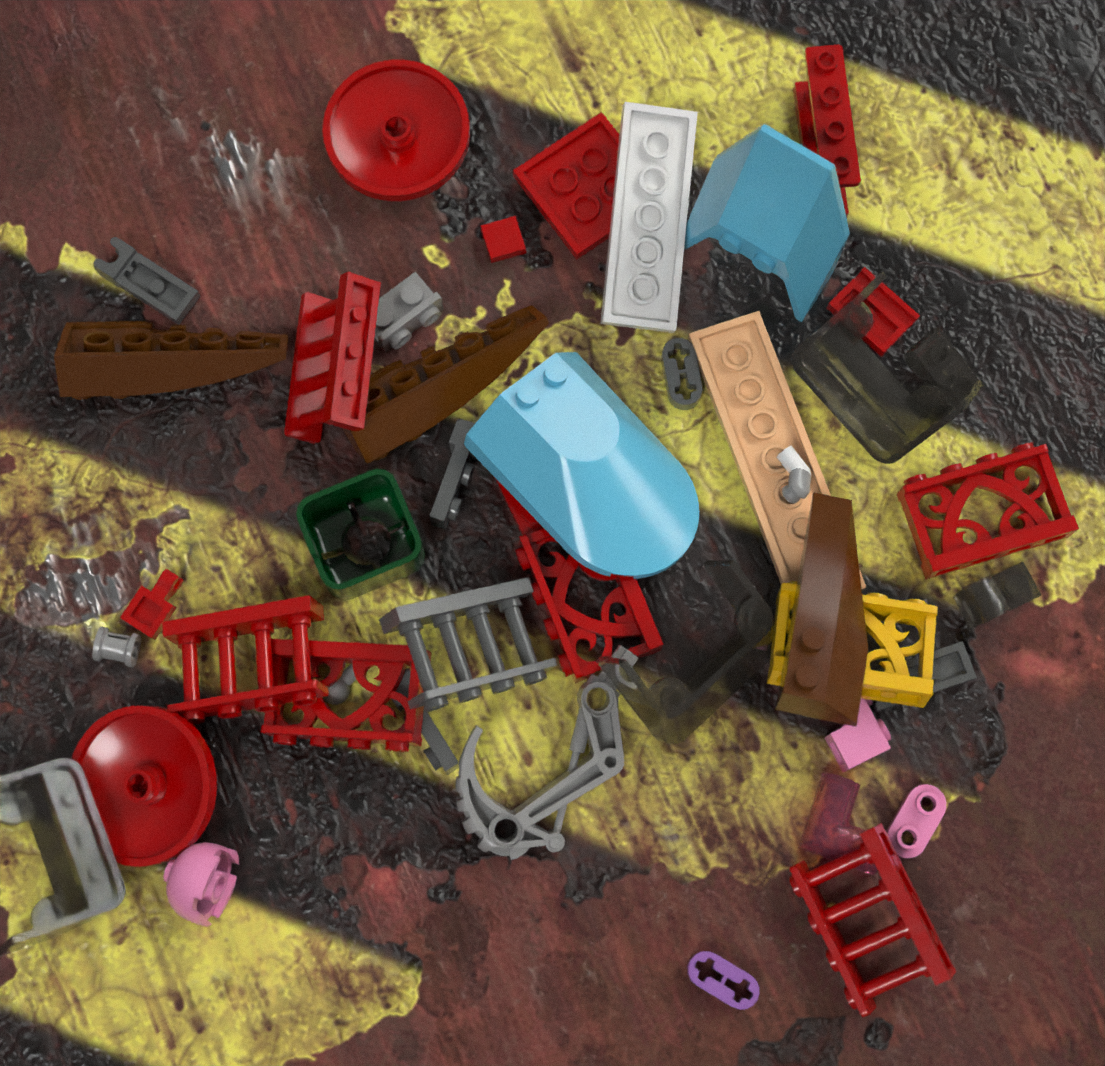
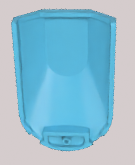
(588, 470)

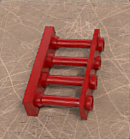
(826, 114)
(333, 359)
(225, 628)
(911, 923)

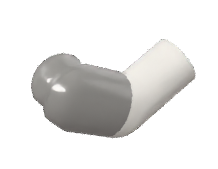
(799, 475)

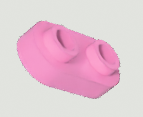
(916, 820)

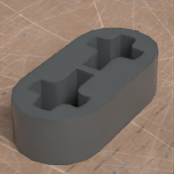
(689, 372)

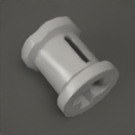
(116, 647)

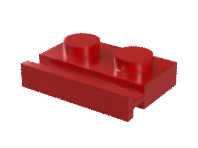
(890, 313)

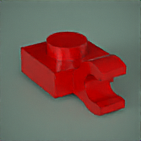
(151, 607)

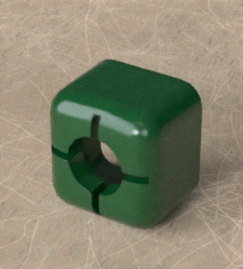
(327, 518)

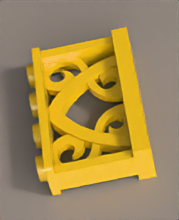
(894, 683)

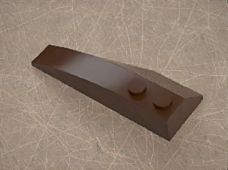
(136, 360)
(424, 392)
(827, 625)

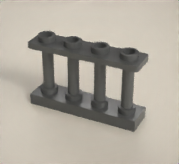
(476, 606)

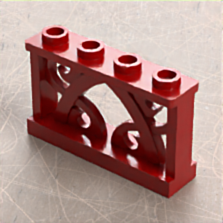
(954, 551)
(634, 623)
(392, 663)

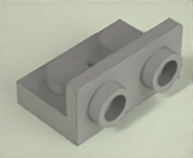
(404, 311)

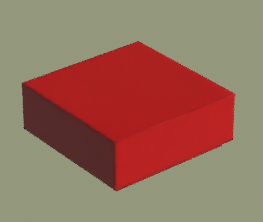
(503, 239)

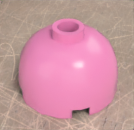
(201, 881)

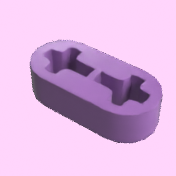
(727, 971)

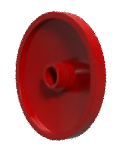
(396, 130)
(148, 782)

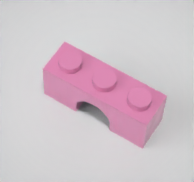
(860, 743)

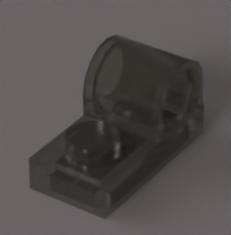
(996, 595)

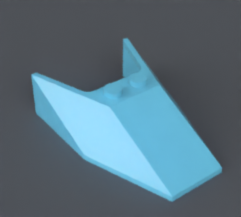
(777, 210)

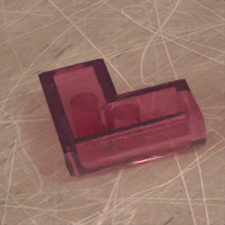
(827, 824)

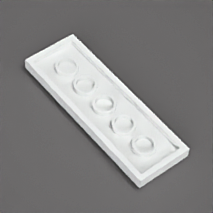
(649, 217)

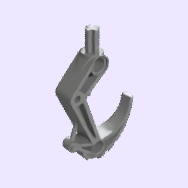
(603, 762)

